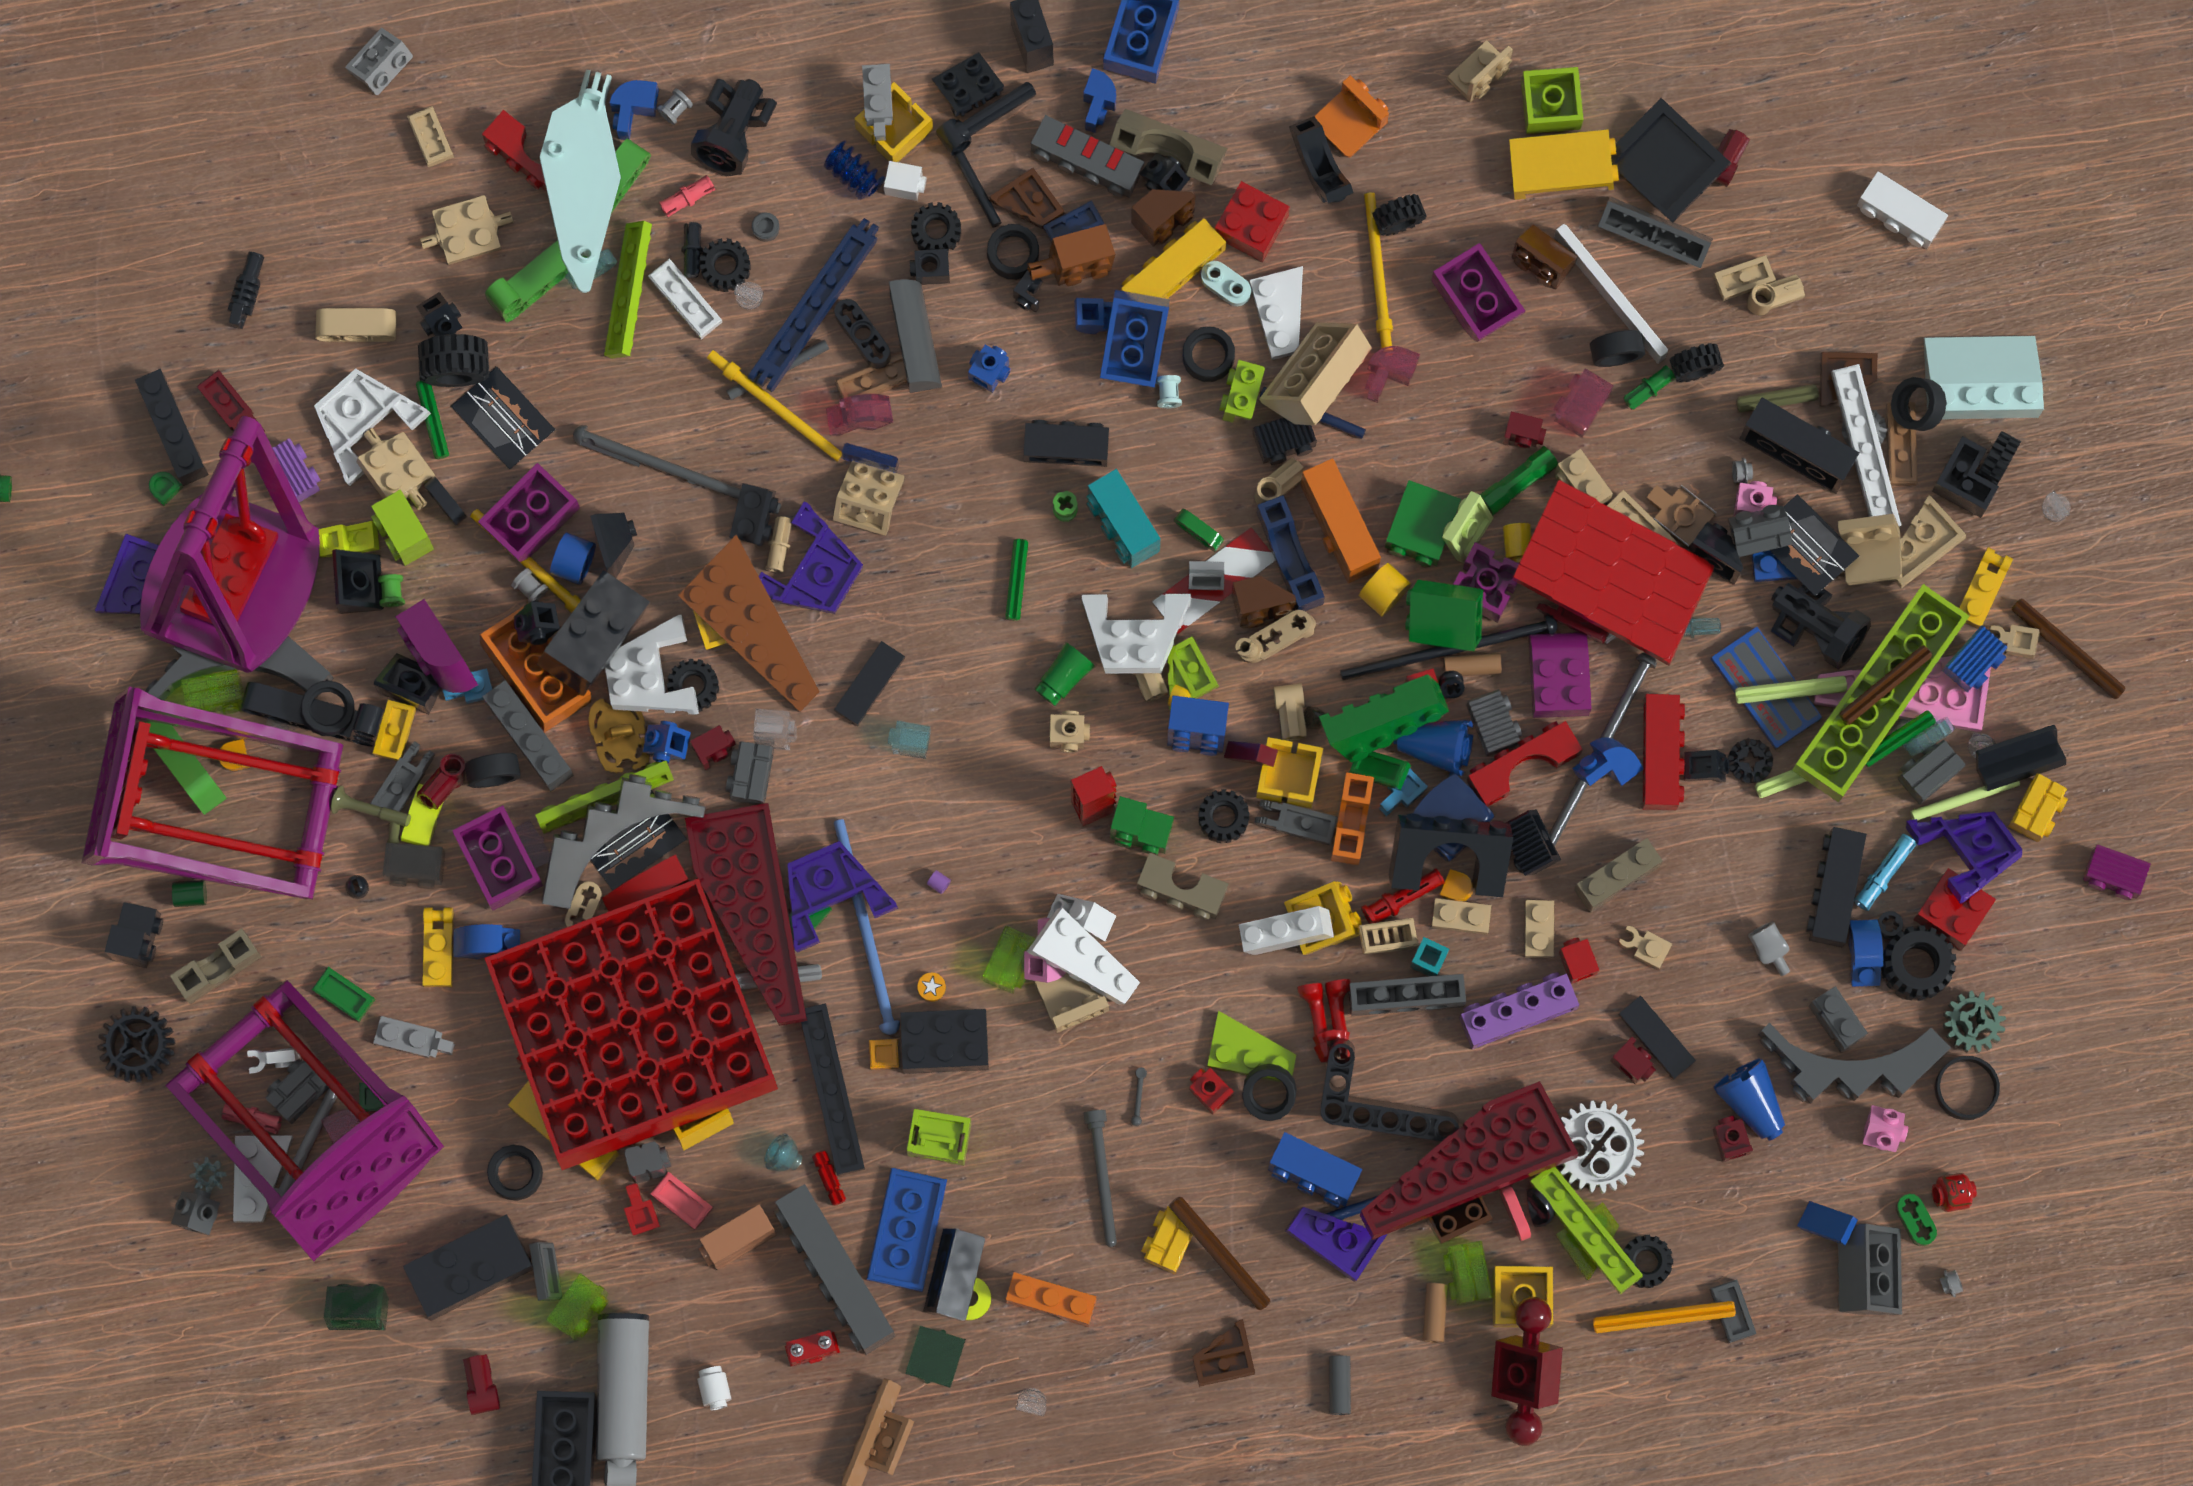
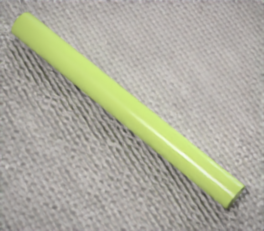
(1958, 800)

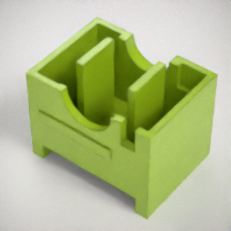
(939, 1136)

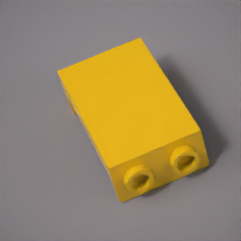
(1562, 162)

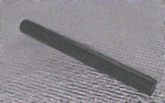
(804, 356)

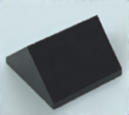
(357, 581)
(407, 684)

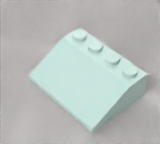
(1986, 376)

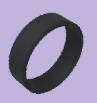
(1987, 1067)

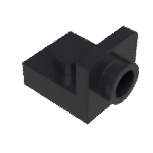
(1023, 290)
(1705, 765)

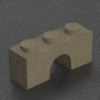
(1618, 874)
(1203, 899)
(204, 975)

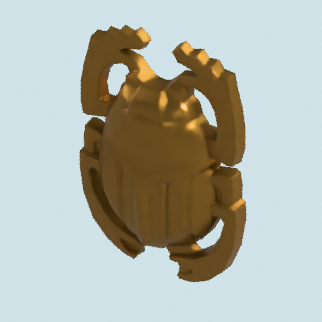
(619, 735)

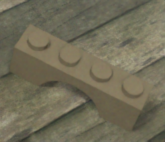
(1144, 135)

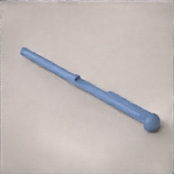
(889, 1025)

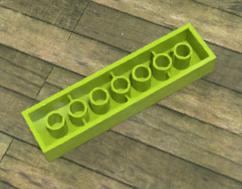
(1843, 749)

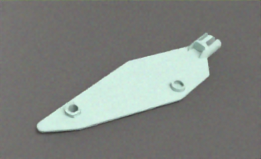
(581, 178)

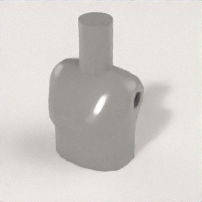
(1770, 946)

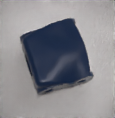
(1456, 801)

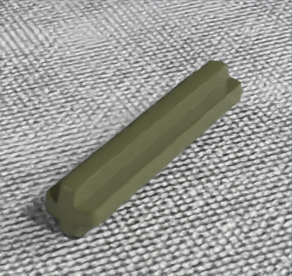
(1779, 397)

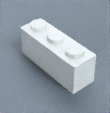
(1901, 211)
(1286, 930)

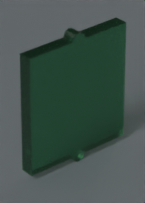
(935, 1356)

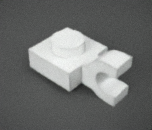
(281, 1058)

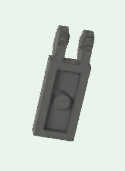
(402, 780)
(1299, 822)

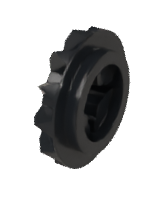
(1742, 770)

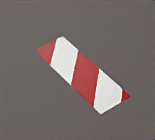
(1242, 560)

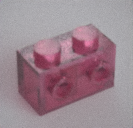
(1583, 402)

